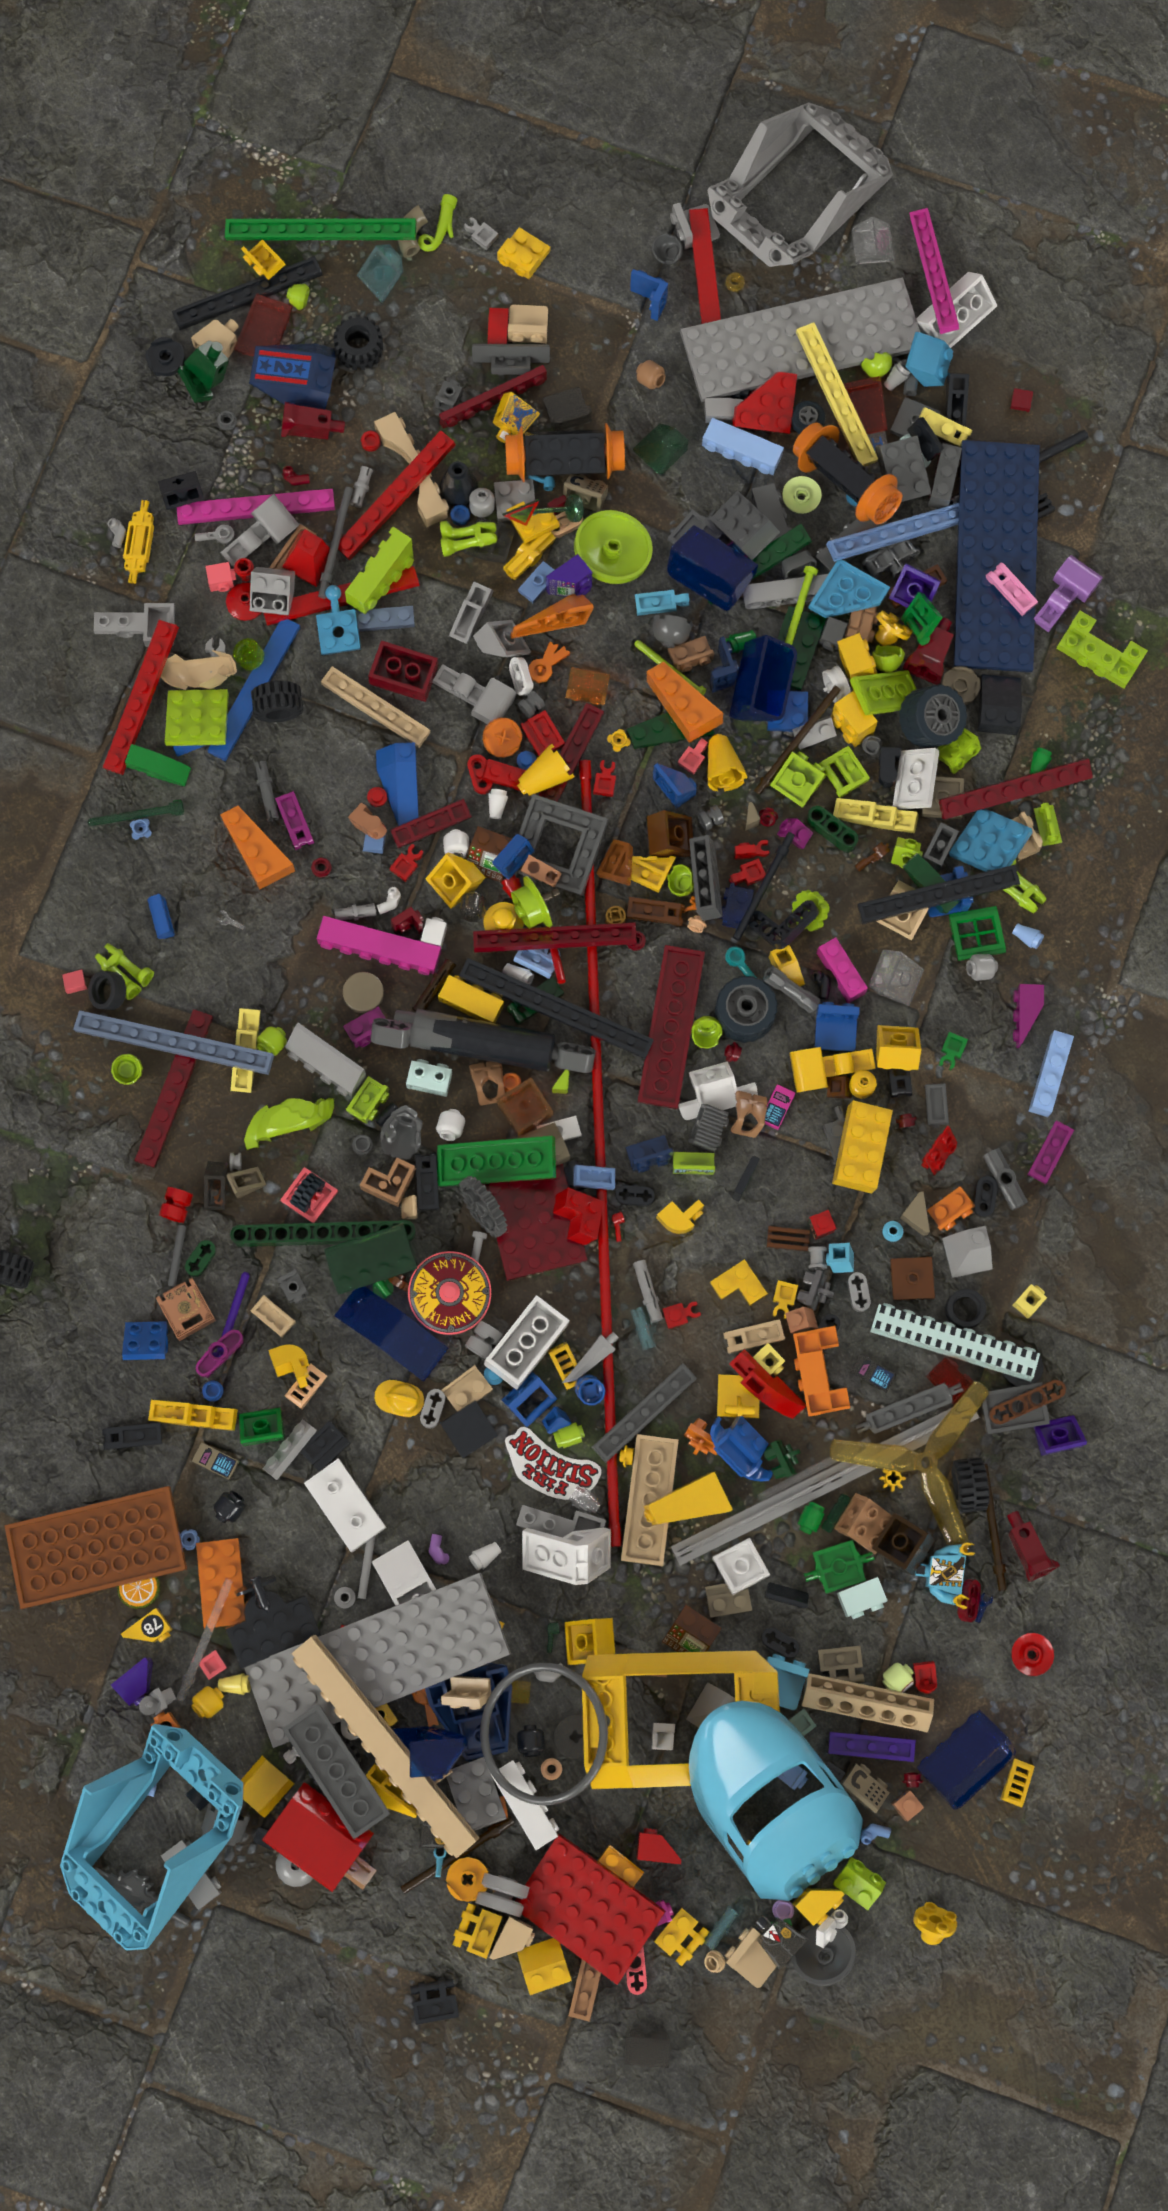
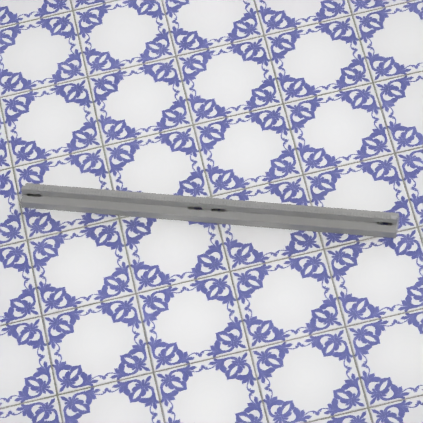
(795, 1496)

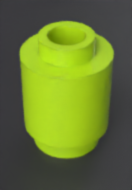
(569, 1435)

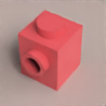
(220, 577)

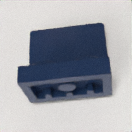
(725, 675)
(649, 1153)

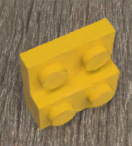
(523, 253)

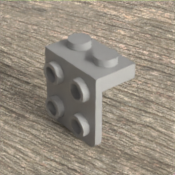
(681, 221)

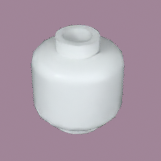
(456, 843)
(450, 1124)

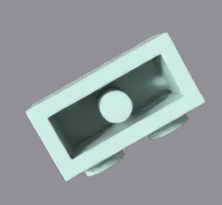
(429, 1077)
(862, 1597)

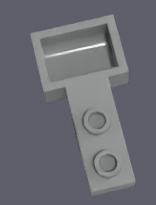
(272, 522)
(128, 624)
(488, 701)
(555, 1524)

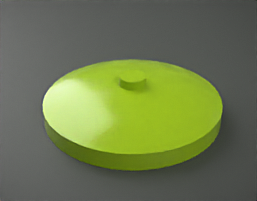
(613, 546)

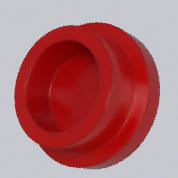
(377, 797)

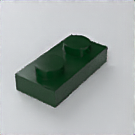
(195, 387)

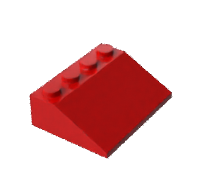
(315, 1838)

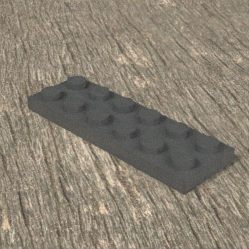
(336, 1771)

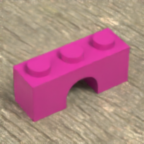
(848, 979)

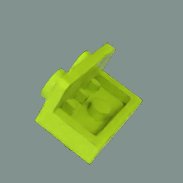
(368, 1099)
(859, 1883)

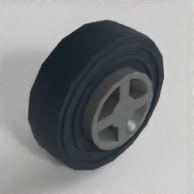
(807, 410)

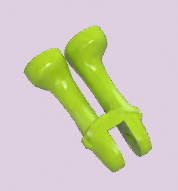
(483, 534)
(1029, 890)
(142, 976)

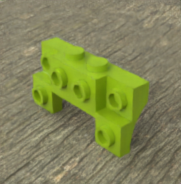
(1097, 654)

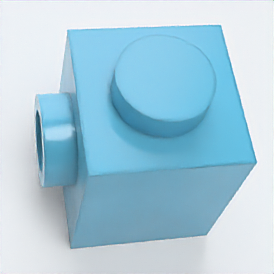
(840, 1258)

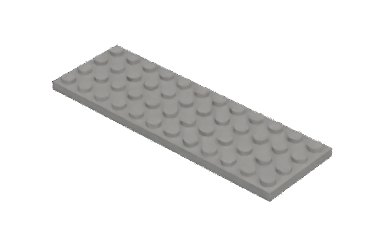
(752, 347)
(388, 1654)

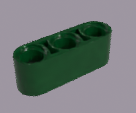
(835, 838)

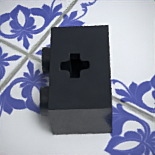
(181, 490)

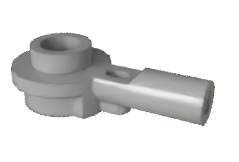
(223, 534)

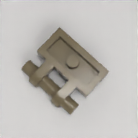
(839, 1659)

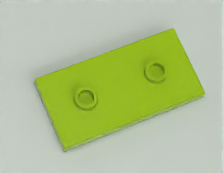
(882, 691)

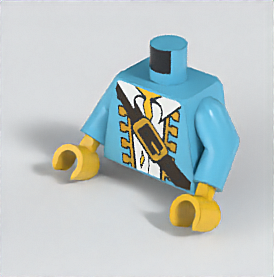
(946, 1573)

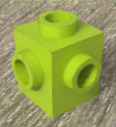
(905, 850)

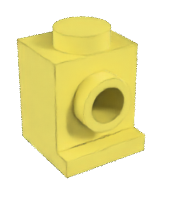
(1024, 1307)
(768, 1352)

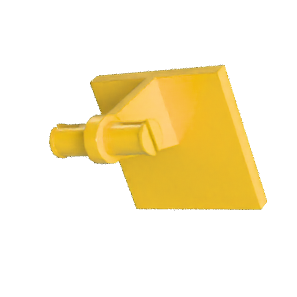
(735, 1399)

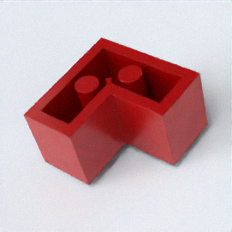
(582, 1212)

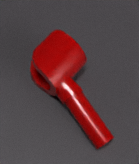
(617, 1219)

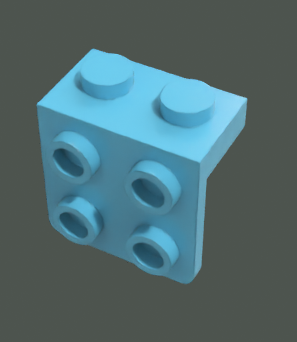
(790, 1680)

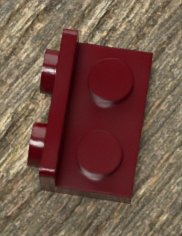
(403, 922)

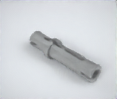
(648, 1293)

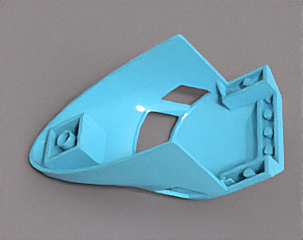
(738, 1754)

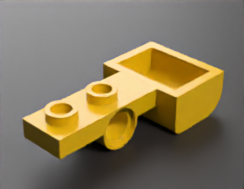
(812, 1068)

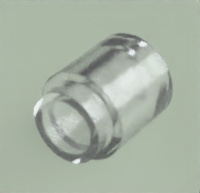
(585, 1500)

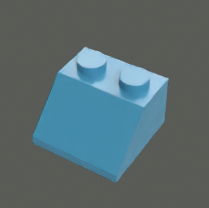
(929, 360)

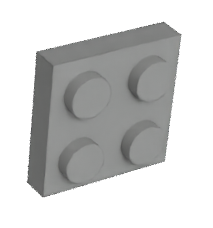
(512, 493)

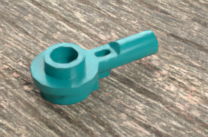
(735, 957)

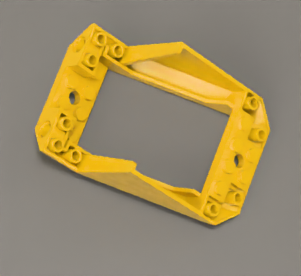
(607, 1674)

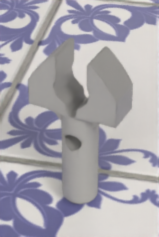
(209, 647)

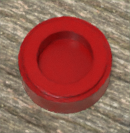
(370, 441)

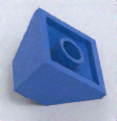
(674, 784)

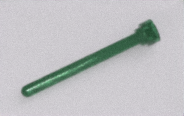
(175, 807)

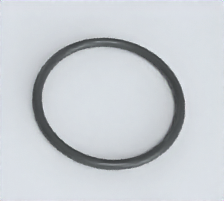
(603, 1734)

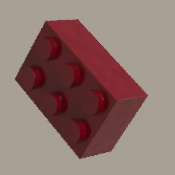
(403, 671)

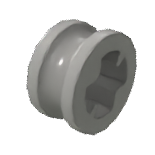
(235, 1161)

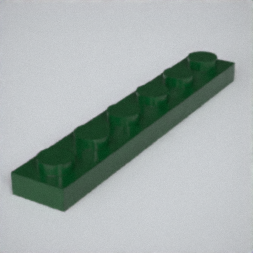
(781, 549)

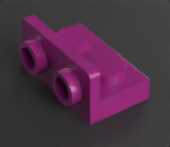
(360, 1028)

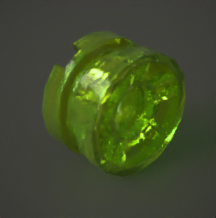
(248, 654)

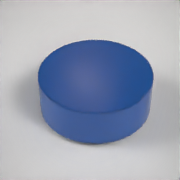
(460, 515)

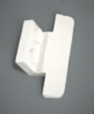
(714, 1087)

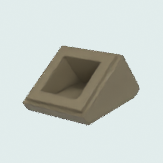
(752, 818)

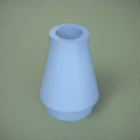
(1028, 935)

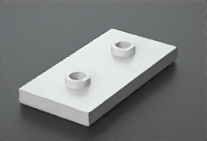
(345, 1505)

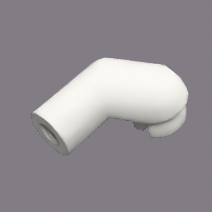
(391, 902)

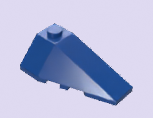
(399, 779)

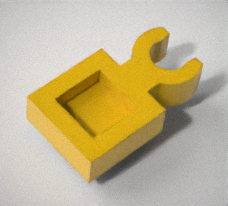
(784, 1295)

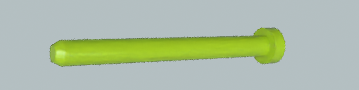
(810, 572)
(658, 659)

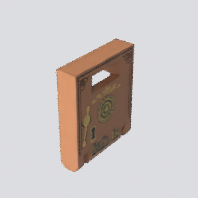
(184, 1304)

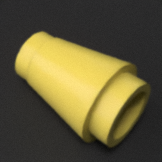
(235, 1684)

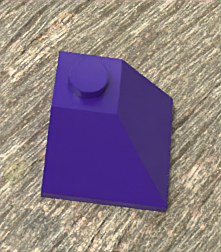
(135, 1682)

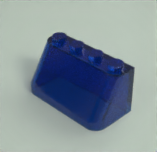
(710, 568)
(763, 680)
(967, 1760)

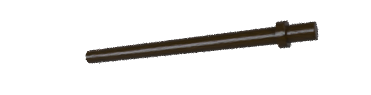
(764, 782)

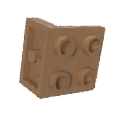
(863, 1521)

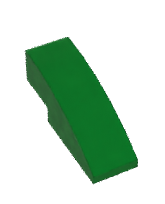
(157, 765)

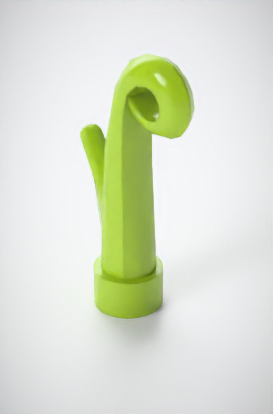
(448, 205)

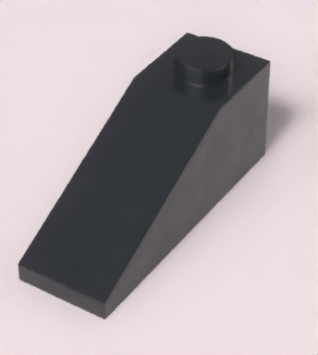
(957, 397)

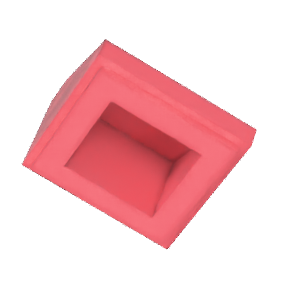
(74, 981)

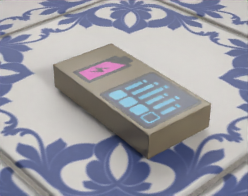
(215, 1461)

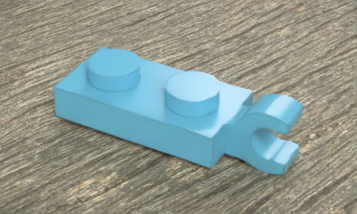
(659, 602)

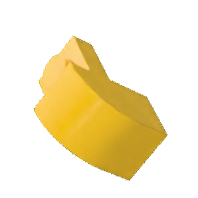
(678, 1222)
(290, 1359)

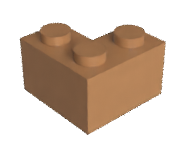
(390, 1187)

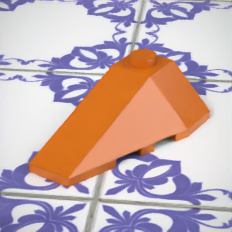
(564, 614)

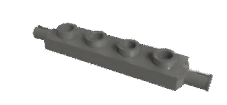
(909, 1408)

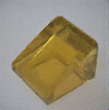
(520, 1692)

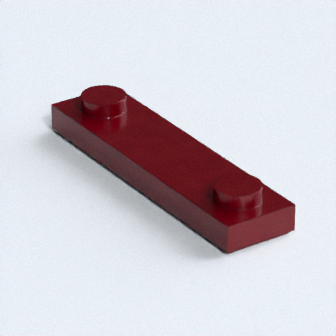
(430, 823)

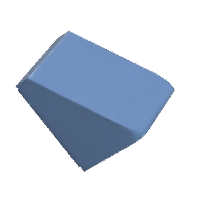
(374, 845)

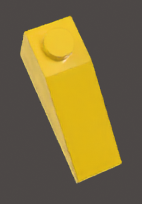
(389, 1794)

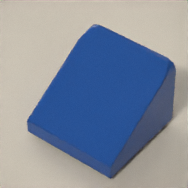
(556, 1420)

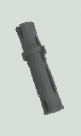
(265, 782)

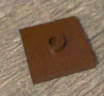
(912, 1278)

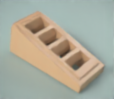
(301, 1404)

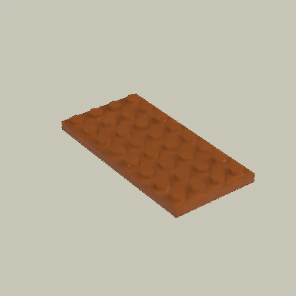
(95, 1547)

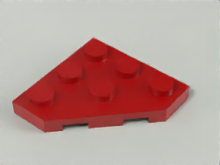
(768, 405)

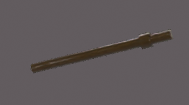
(998, 1567)
(492, 1832)

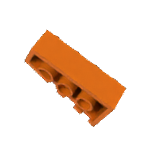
(685, 705)
(259, 853)

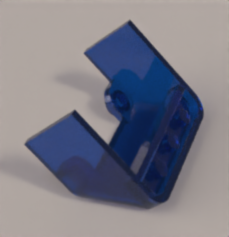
(431, 1749)

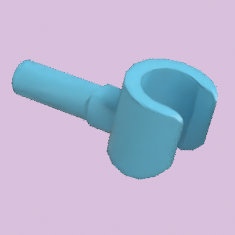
(439, 1860)

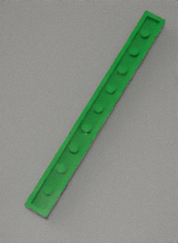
(321, 229)

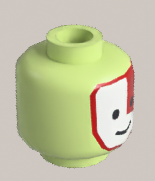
(898, 1678)

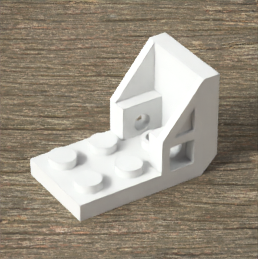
(571, 1559)

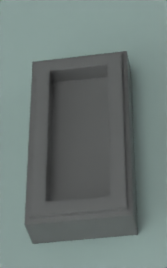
(936, 1104)

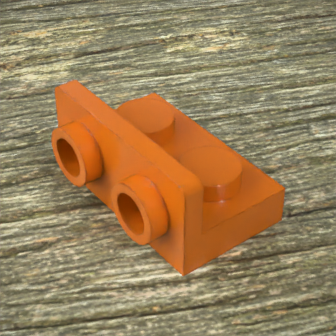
(951, 1208)

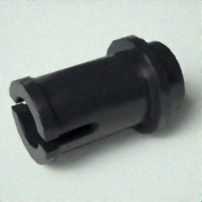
(381, 1119)

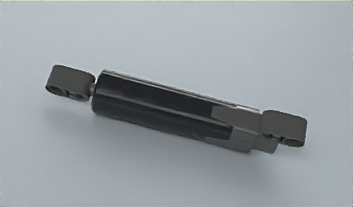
(480, 1040)

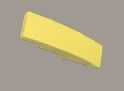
(875, 815)
(246, 1037)

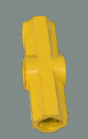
(528, 555)

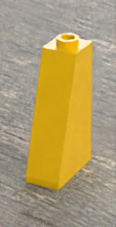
(693, 1500)

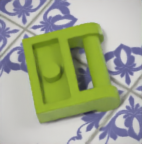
(849, 768)

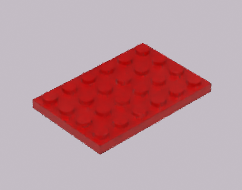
(589, 1909)

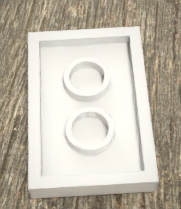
(916, 778)

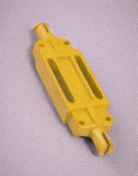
(140, 526)

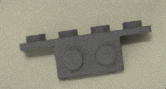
(510, 358)

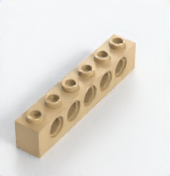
(868, 1702)

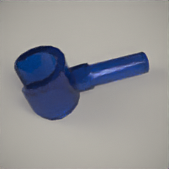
(983, 1605)

